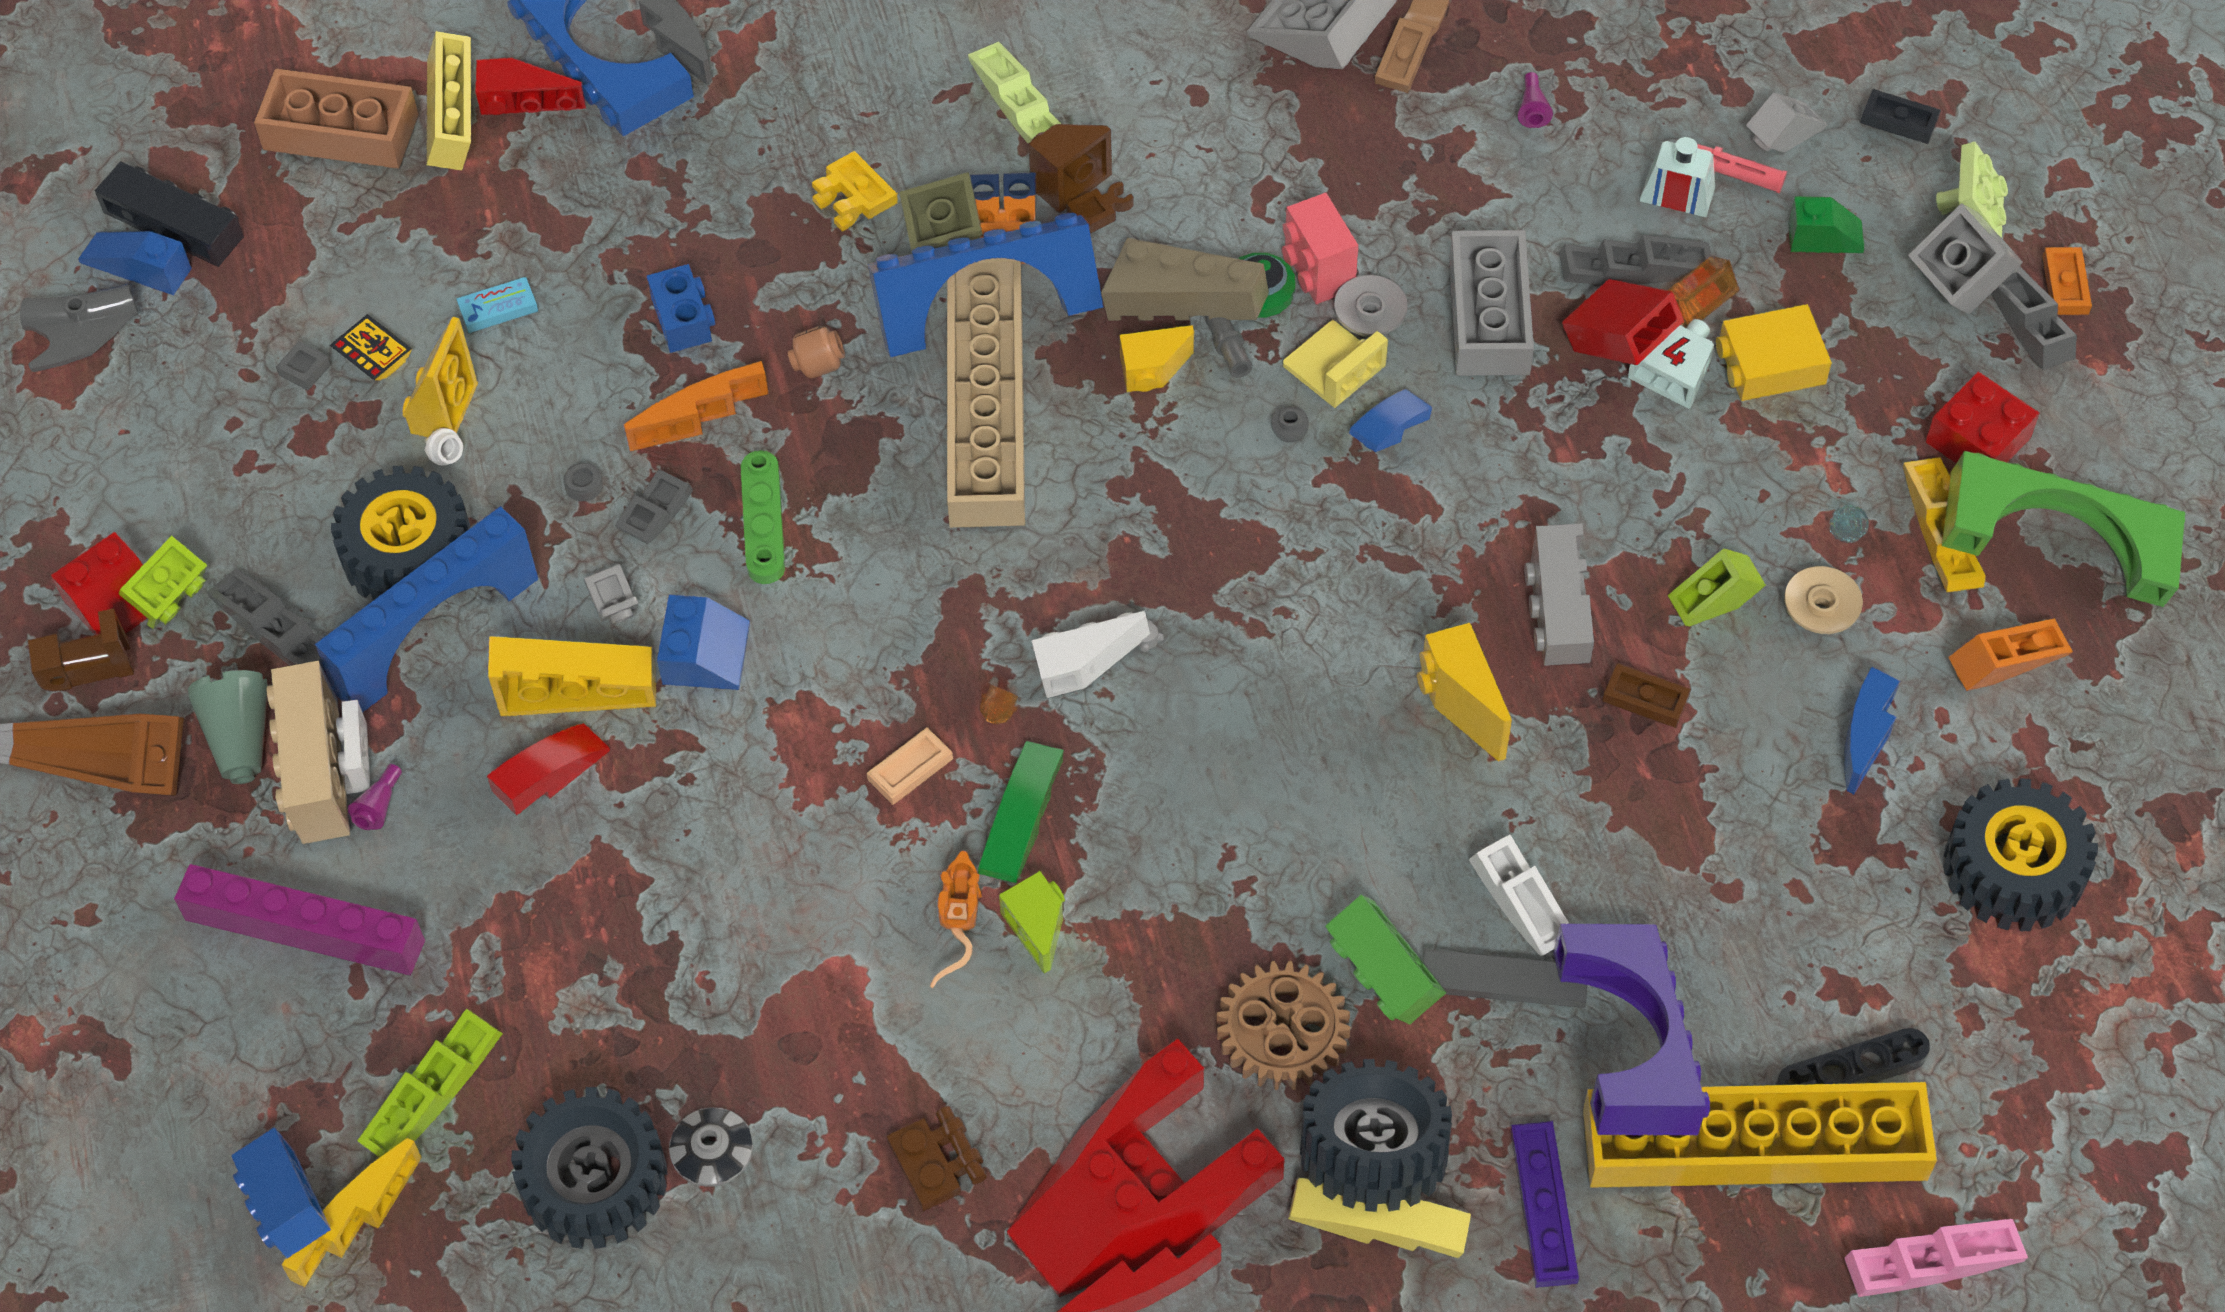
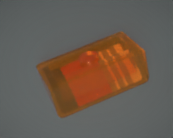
(1705, 289)

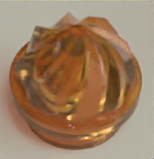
(998, 705)

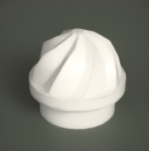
(443, 446)

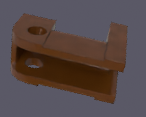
(81, 659)

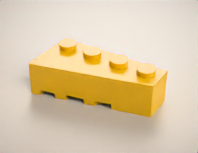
(569, 676)

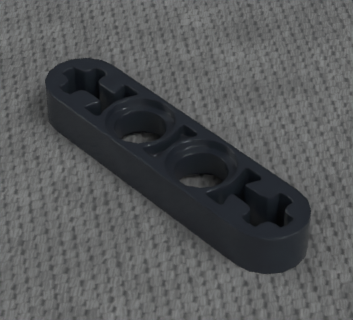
(1849, 1060)

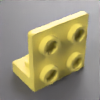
(1337, 362)

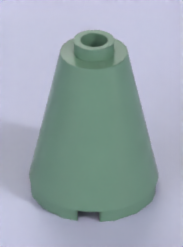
(233, 721)

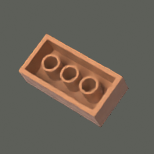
(336, 118)

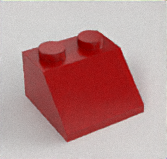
(94, 582)

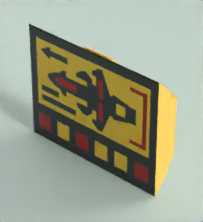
(372, 348)

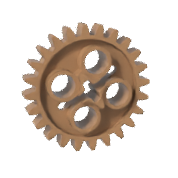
(1254, 1044)

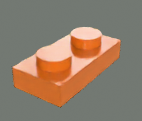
(2067, 280)

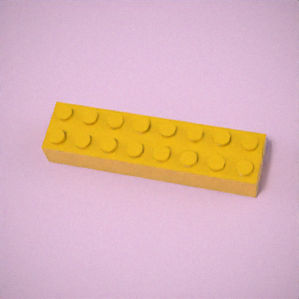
(1778, 1139)

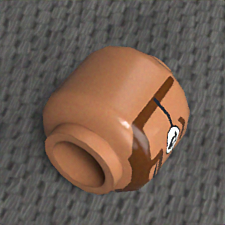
(816, 352)

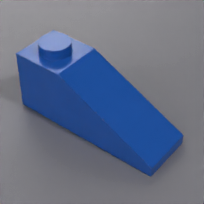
(139, 258)

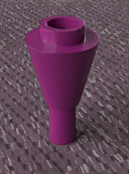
(1534, 107)
(371, 806)

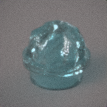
(1849, 523)

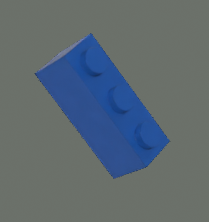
(279, 1194)

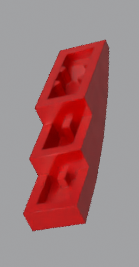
(1159, 1277)

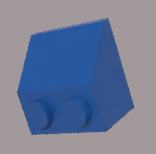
(702, 644)

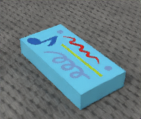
(497, 304)

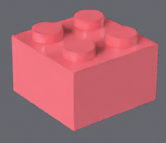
(1319, 247)

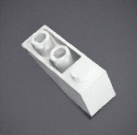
(1081, 655)

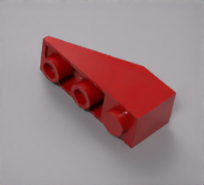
(519, 87)

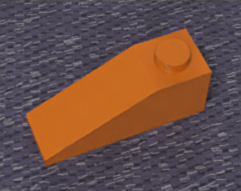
(2008, 653)

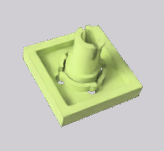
(1978, 188)

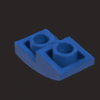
(1386, 421)

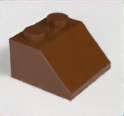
(1070, 161)

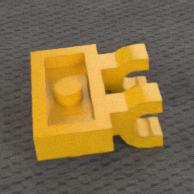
(860, 184)

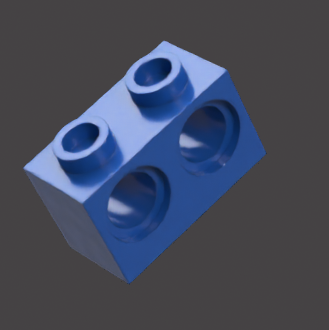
(680, 308)

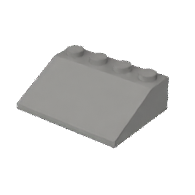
(1319, 30)

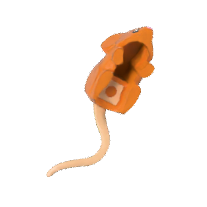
(959, 905)

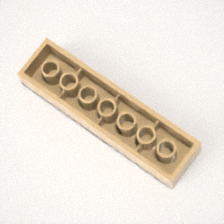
(985, 395)

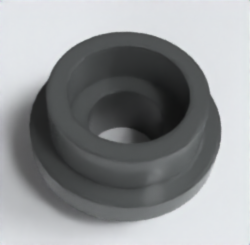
(1286, 431)

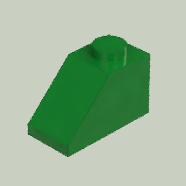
(1824, 227)

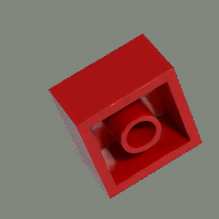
(1982, 421)

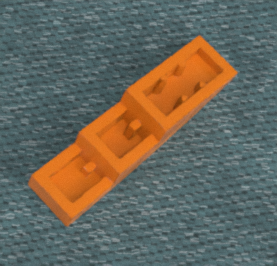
(682, 412)

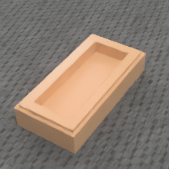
(909, 766)

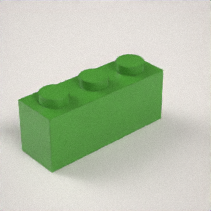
(1384, 960)

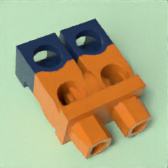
(1018, 204)

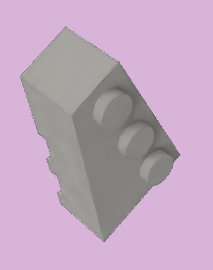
(1560, 595)

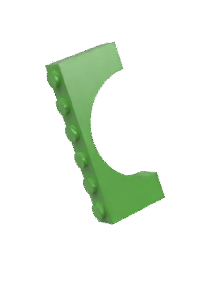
(2140, 532)

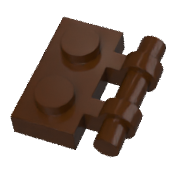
(924, 1164)

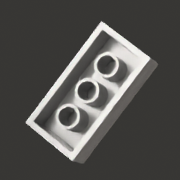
(1491, 303)

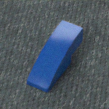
(1868, 726)

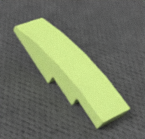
(1012, 90)

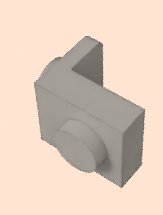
(611, 595)

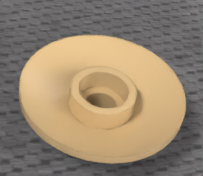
(1823, 587)

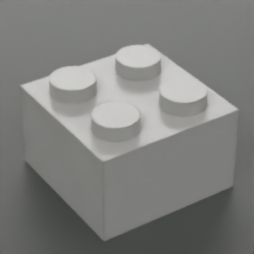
(1965, 258)

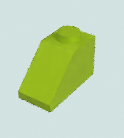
(1717, 587)
(1035, 916)

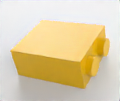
(1773, 352)

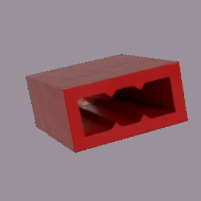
(1623, 321)

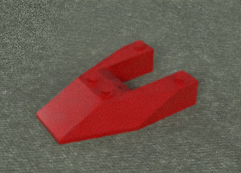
(1121, 1199)

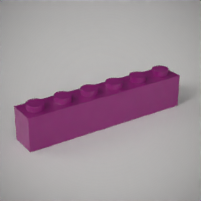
(300, 919)

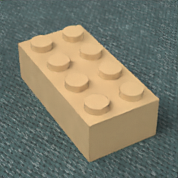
(308, 752)

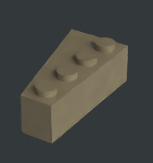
(1182, 283)

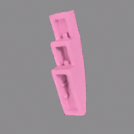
(1936, 1258)

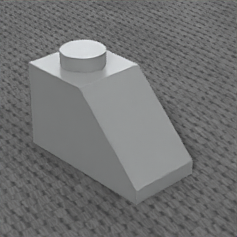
(1784, 123)

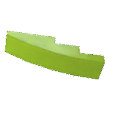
(432, 1086)

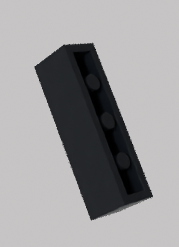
(164, 209)

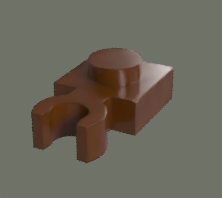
(1101, 209)

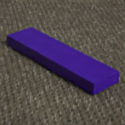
(1544, 1204)

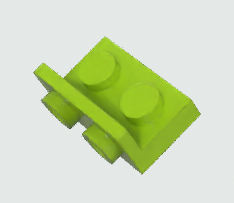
(164, 582)

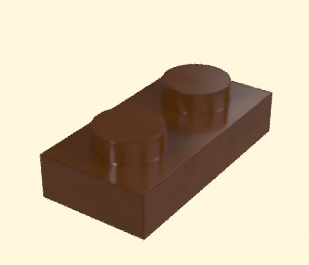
(1646, 695)

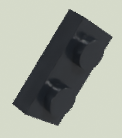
(1900, 116)

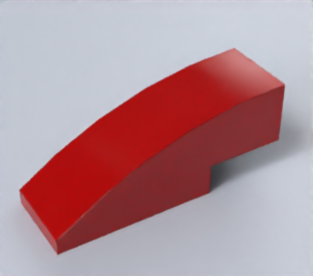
(546, 767)

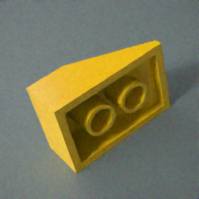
(442, 385)
(1464, 688)

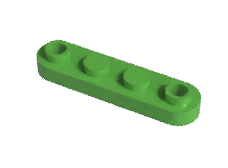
(762, 517)

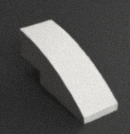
(1520, 893)

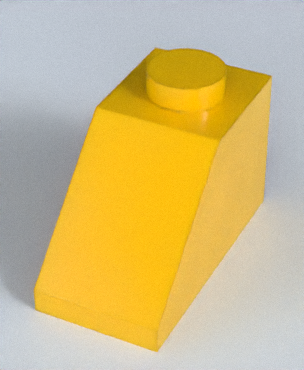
(1154, 356)

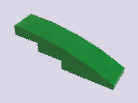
(1020, 812)

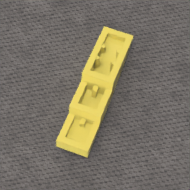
(1414, 1226)

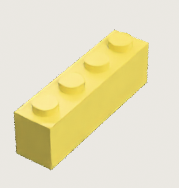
(448, 101)

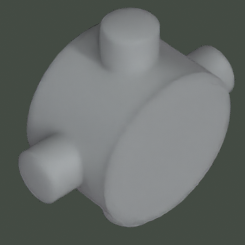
(1152, 639)

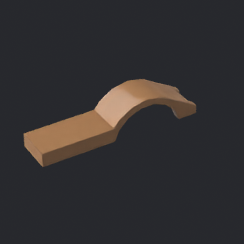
(1410, 44)

